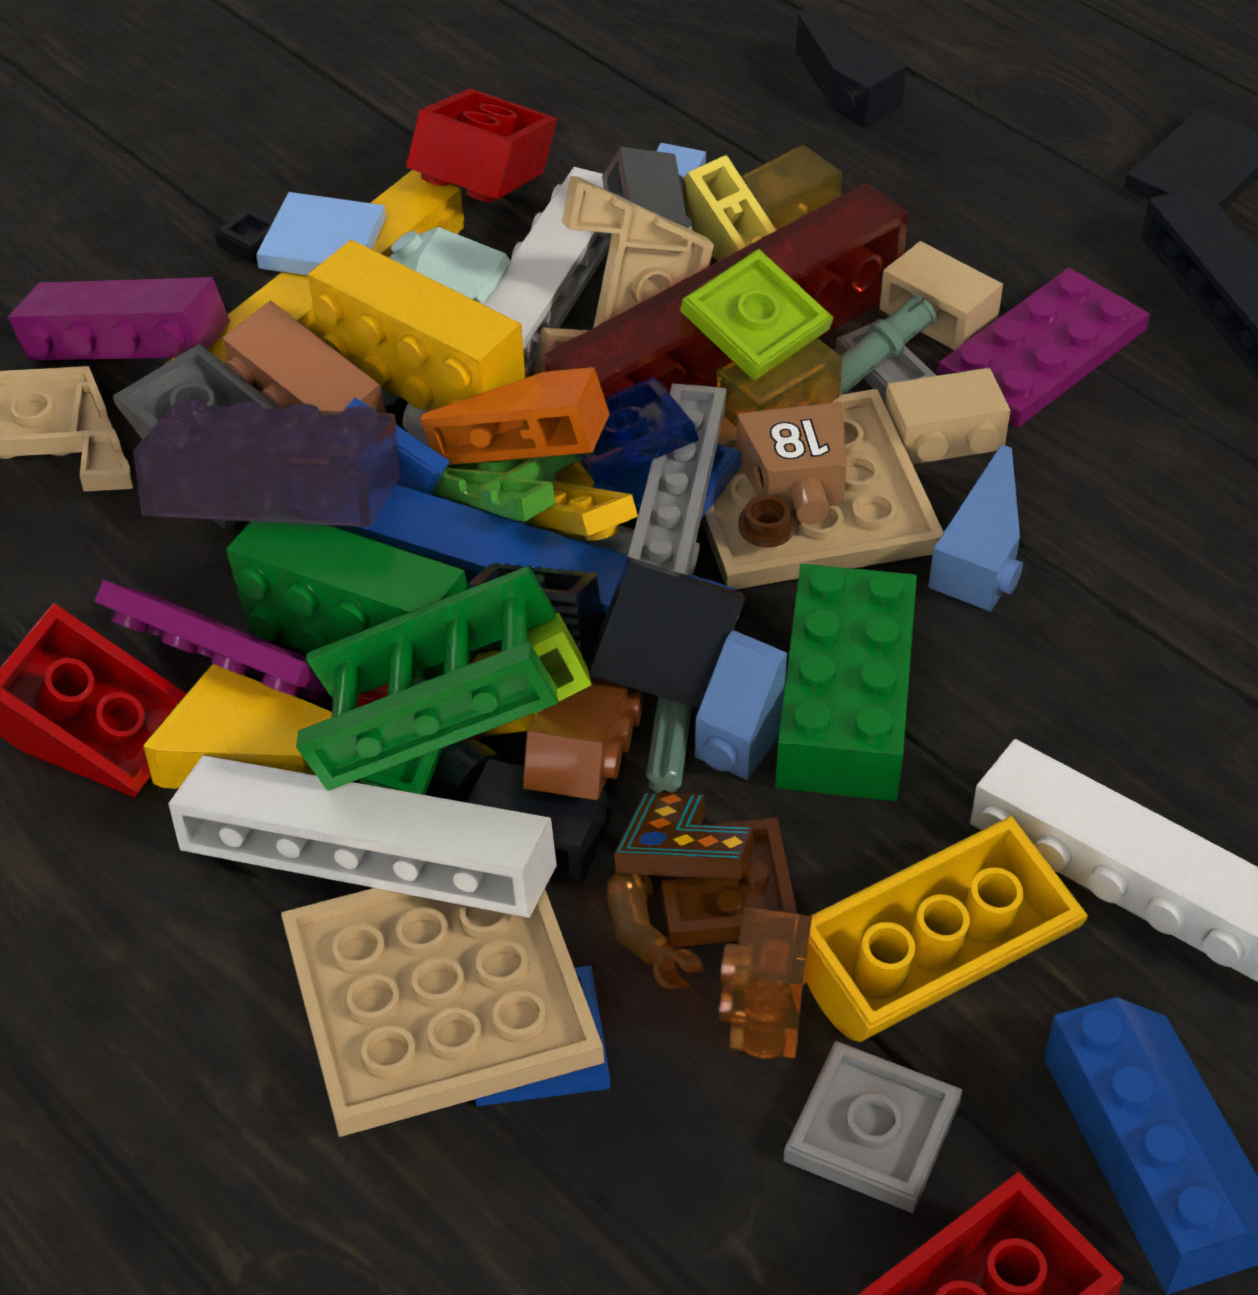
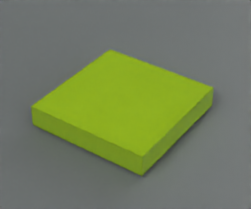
(756, 314)

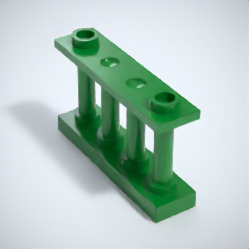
(440, 710)

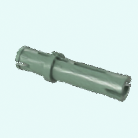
(885, 340)

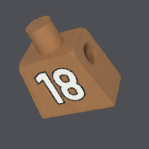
(796, 456)

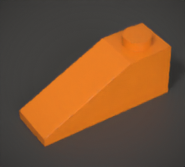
(521, 420)

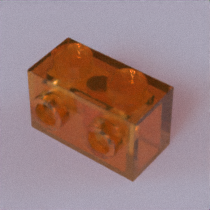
(766, 982)

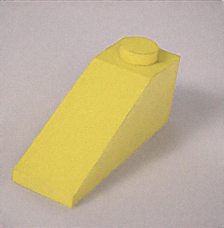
(723, 208)

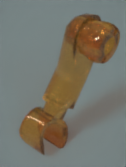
(632, 928)

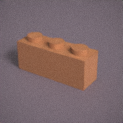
(295, 365)

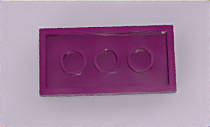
(1050, 342)
(221, 642)

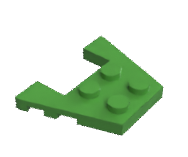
(505, 487)

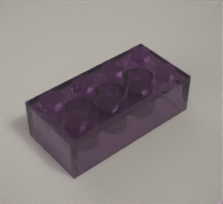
(268, 464)

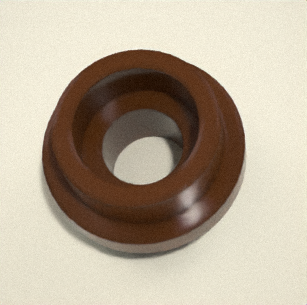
(766, 521)

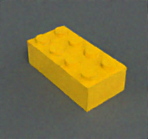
(412, 330)

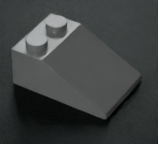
(189, 376)

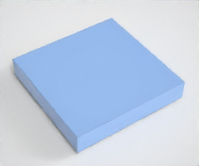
(314, 228)

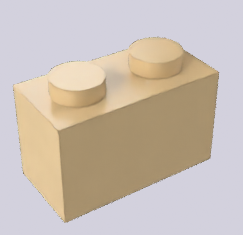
(958, 293)
(949, 415)

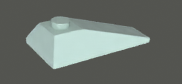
(452, 262)

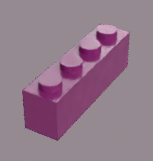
(119, 318)

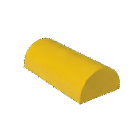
(935, 929)

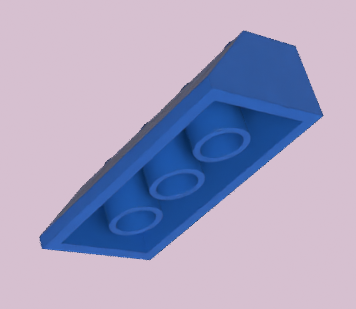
(1157, 1140)

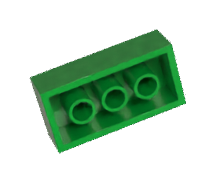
(326, 584)
(847, 683)

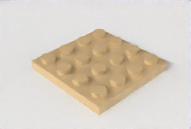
(877, 522)
(434, 1002)

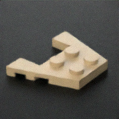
(642, 259)
(61, 415)

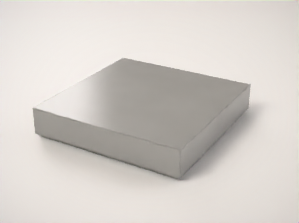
(873, 1126)

